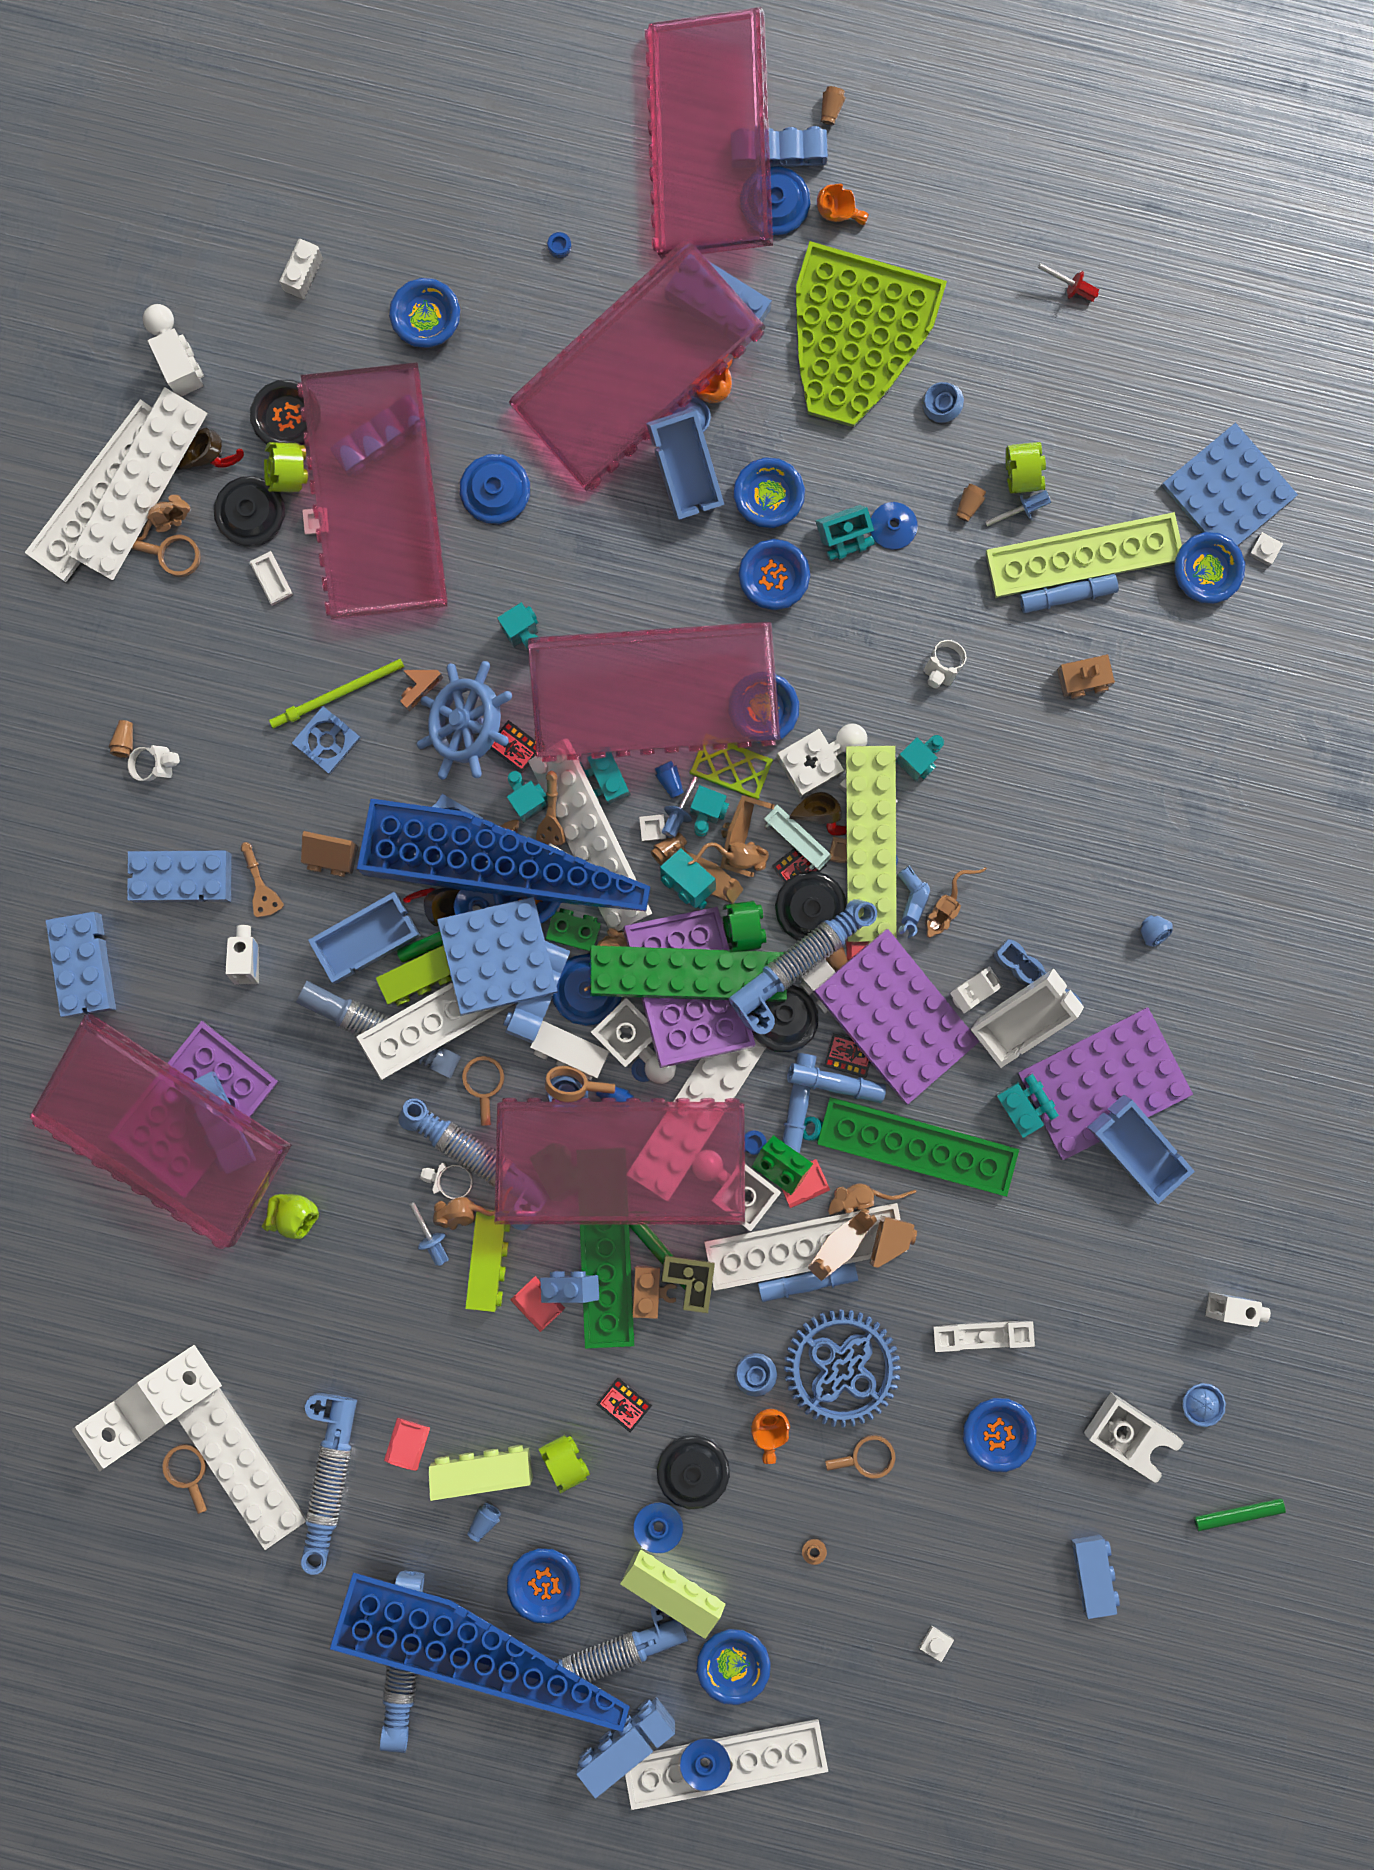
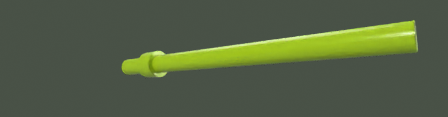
(293, 713)

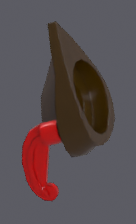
(207, 449)
(820, 809)
(437, 903)

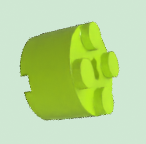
(285, 467)
(1025, 467)
(563, 1464)

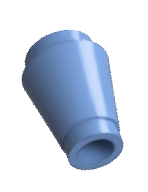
(484, 1520)

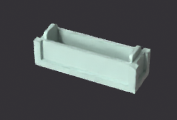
(798, 837)

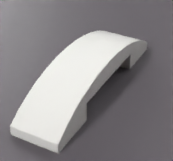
(984, 1335)

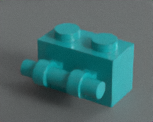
(845, 526)
(519, 624)
(919, 758)
(609, 778)
(526, 798)
(707, 806)
(689, 881)
(1020, 1108)

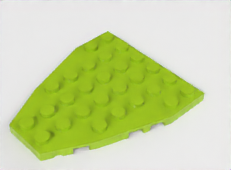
(858, 329)

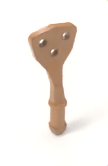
(550, 818)
(261, 889)

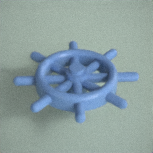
(464, 720)

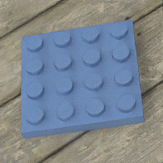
(1229, 487)
(497, 956)

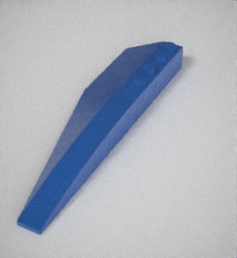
(478, 856)
(460, 1648)

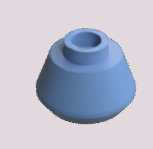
(1156, 930)

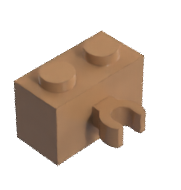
(1086, 676)
(648, 1292)

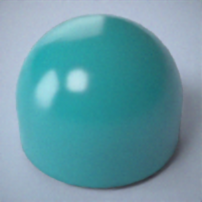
(818, 1125)

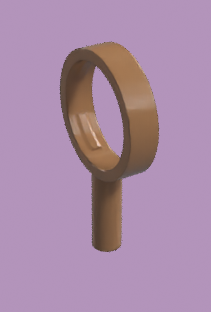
(159, 550)
(578, 1075)
(484, 1098)
(852, 1460)
(192, 1486)

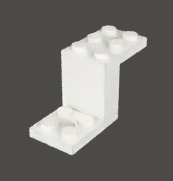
(146, 1407)

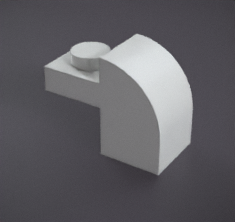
(976, 989)

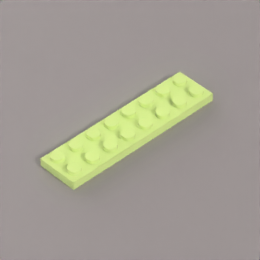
(1084, 555)
(871, 835)

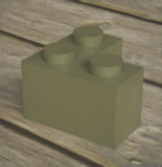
(697, 1278)

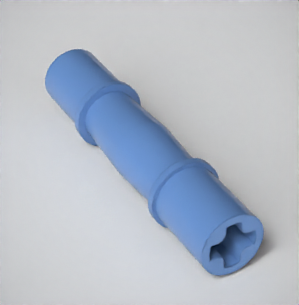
(1069, 593)
(836, 1083)
(798, 1107)
(805, 1282)

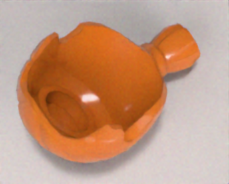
(839, 205)
(718, 388)
(769, 1432)

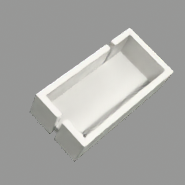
(1027, 1018)

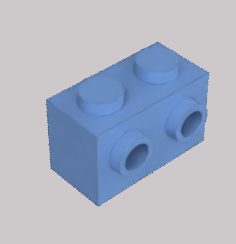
(569, 1288)

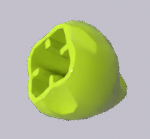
(290, 1215)

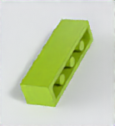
(415, 977)
(486, 1264)

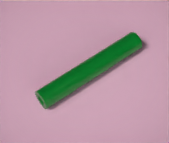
(420, 947)
(652, 1242)
(1239, 1514)

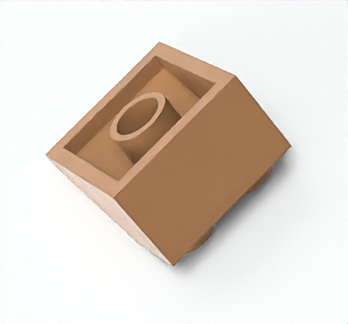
(328, 853)
(891, 1240)

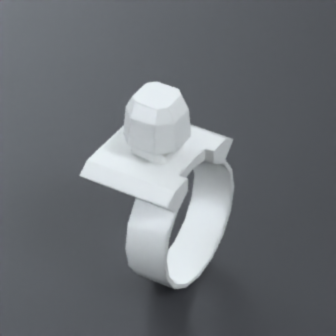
(939, 674)
(163, 766)
(429, 1176)

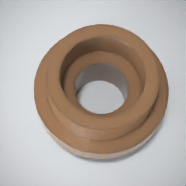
(810, 1544)

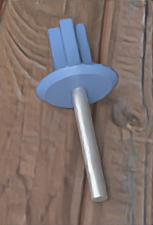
(1029, 505)
(678, 814)
(431, 1242)

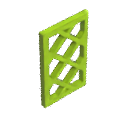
(749, 755)

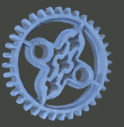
(850, 1359)

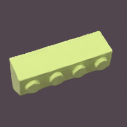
(480, 1473)
(672, 1593)

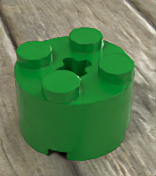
(743, 926)

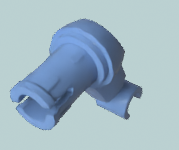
(916, 901)

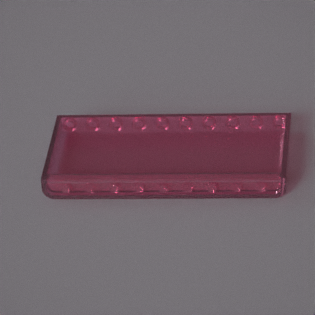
(709, 132)
(637, 364)
(373, 491)
(653, 691)
(159, 1132)
(620, 1162)

